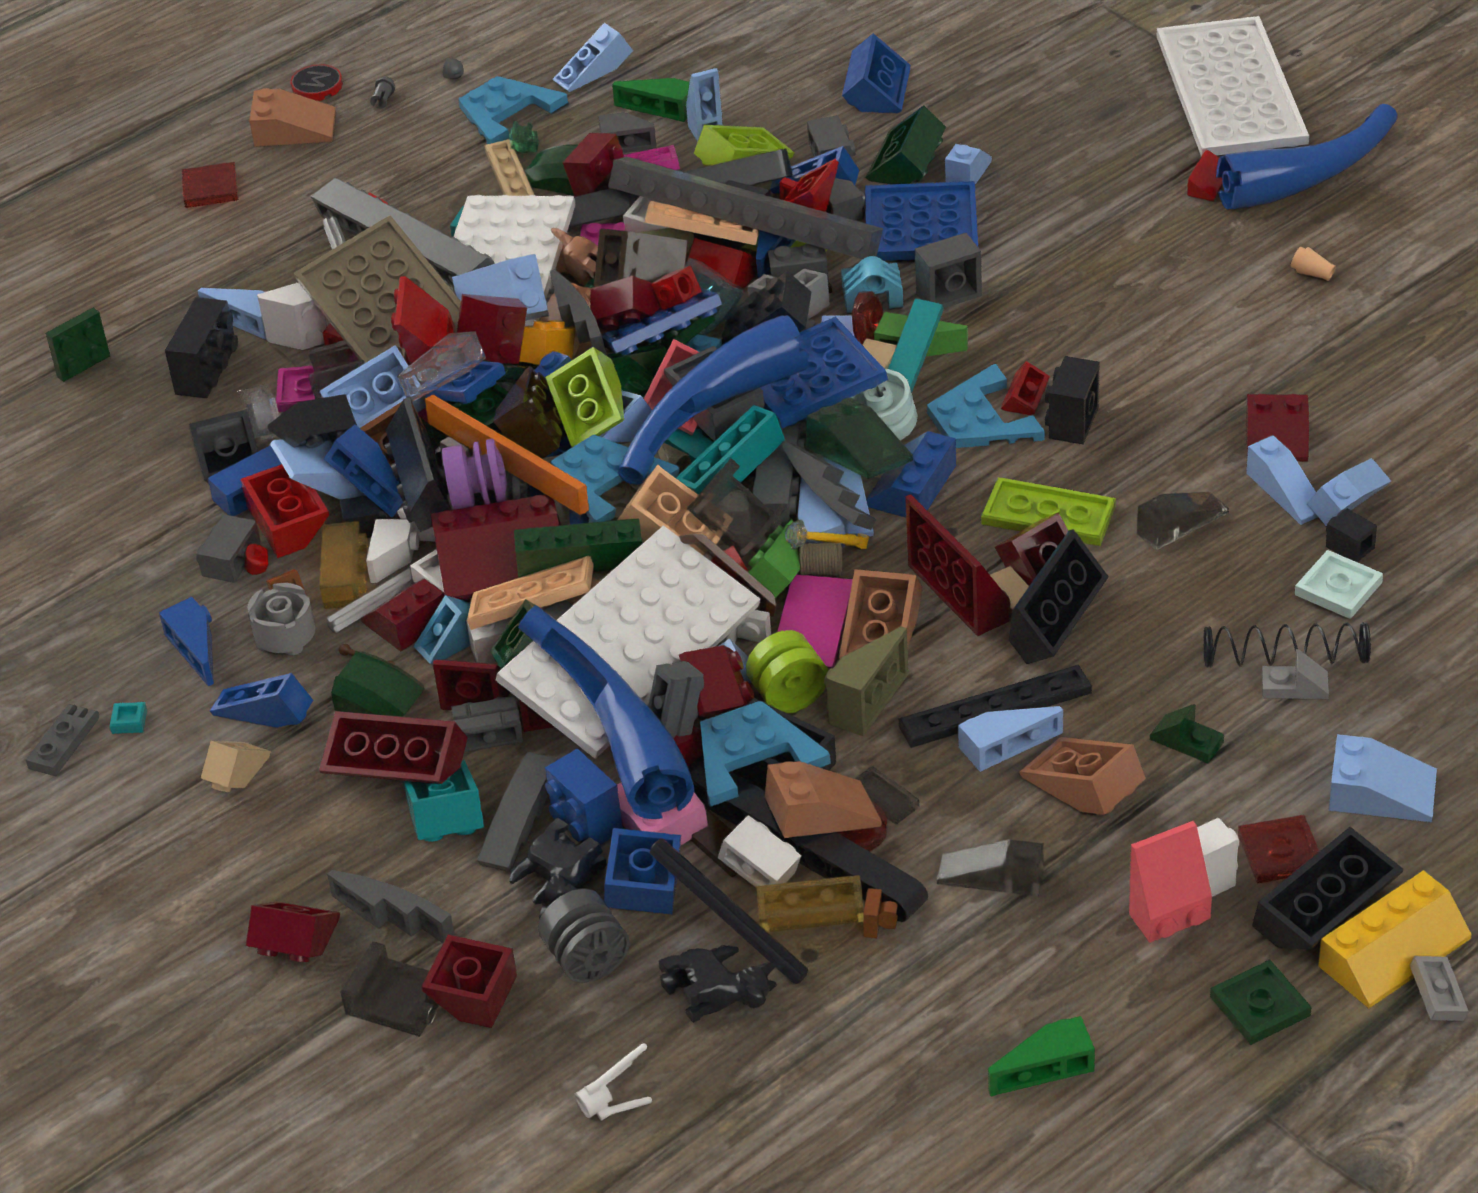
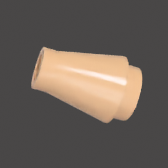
(1312, 264)

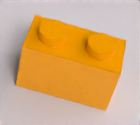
(544, 338)

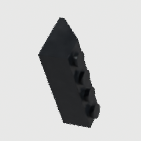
(415, 467)
(1055, 600)
(1324, 892)

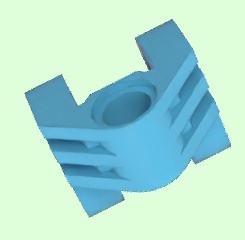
(875, 276)

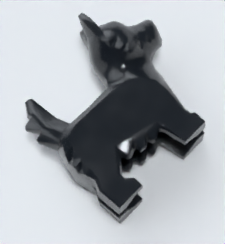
(559, 862)
(710, 984)

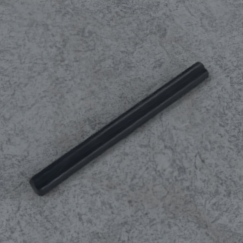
(729, 911)

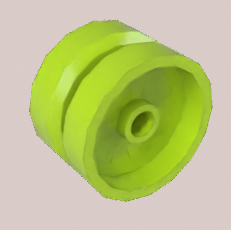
(786, 671)

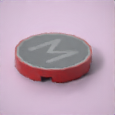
(317, 82)

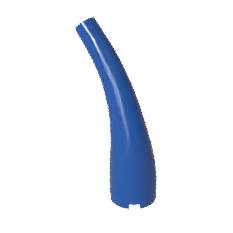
(1275, 174)
(739, 366)
(642, 748)

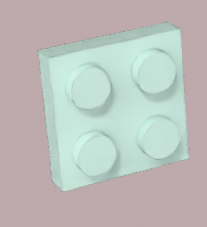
(1338, 584)

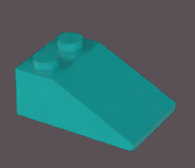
(445, 806)

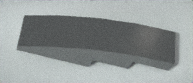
(576, 311)
(824, 481)
(516, 813)
(385, 902)

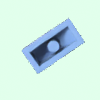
(966, 164)

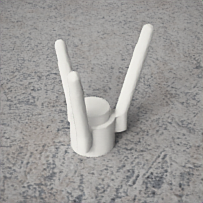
(596, 1096)

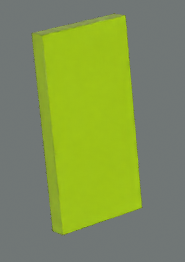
(1021, 504)

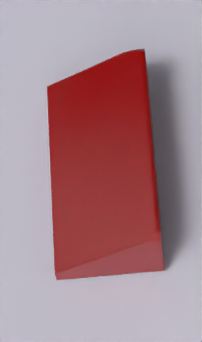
(1203, 180)
(1025, 390)

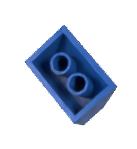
(876, 78)
(922, 478)

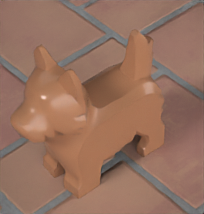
(577, 256)

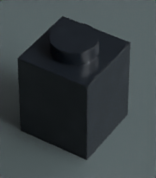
(361, 510)
(1351, 535)

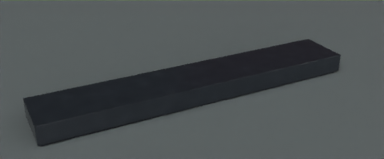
(1031, 693)

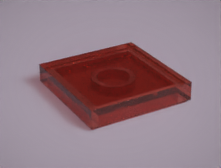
(209, 184)
(1277, 847)

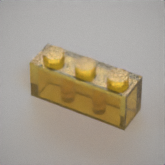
(342, 564)
(810, 903)

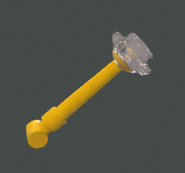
(797, 534)

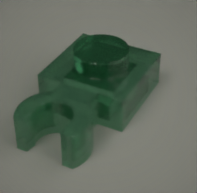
(523, 138)

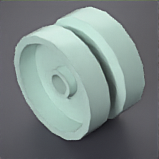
(892, 403)

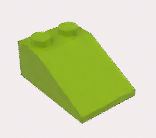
(729, 143)
(587, 395)

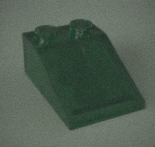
(855, 438)

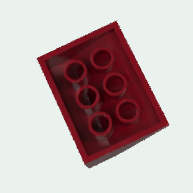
(479, 541)
(953, 572)

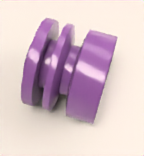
(474, 474)

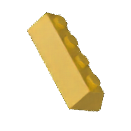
(1376, 947)

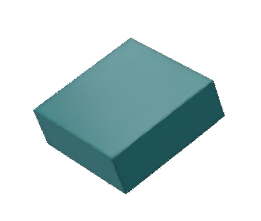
(128, 717)

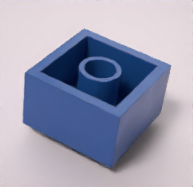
(583, 797)
(635, 877)

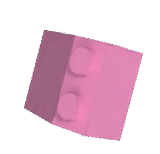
(683, 822)

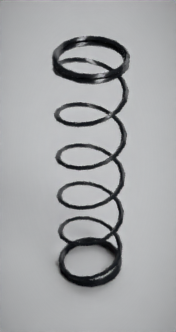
(1363, 645)

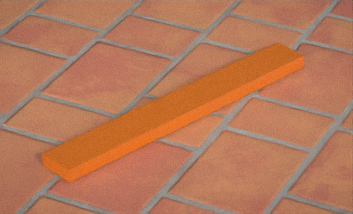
(516, 459)

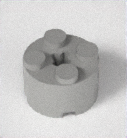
(281, 619)

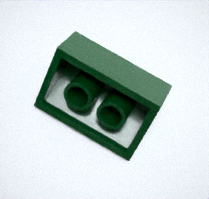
(908, 149)

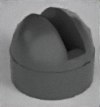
(452, 68)

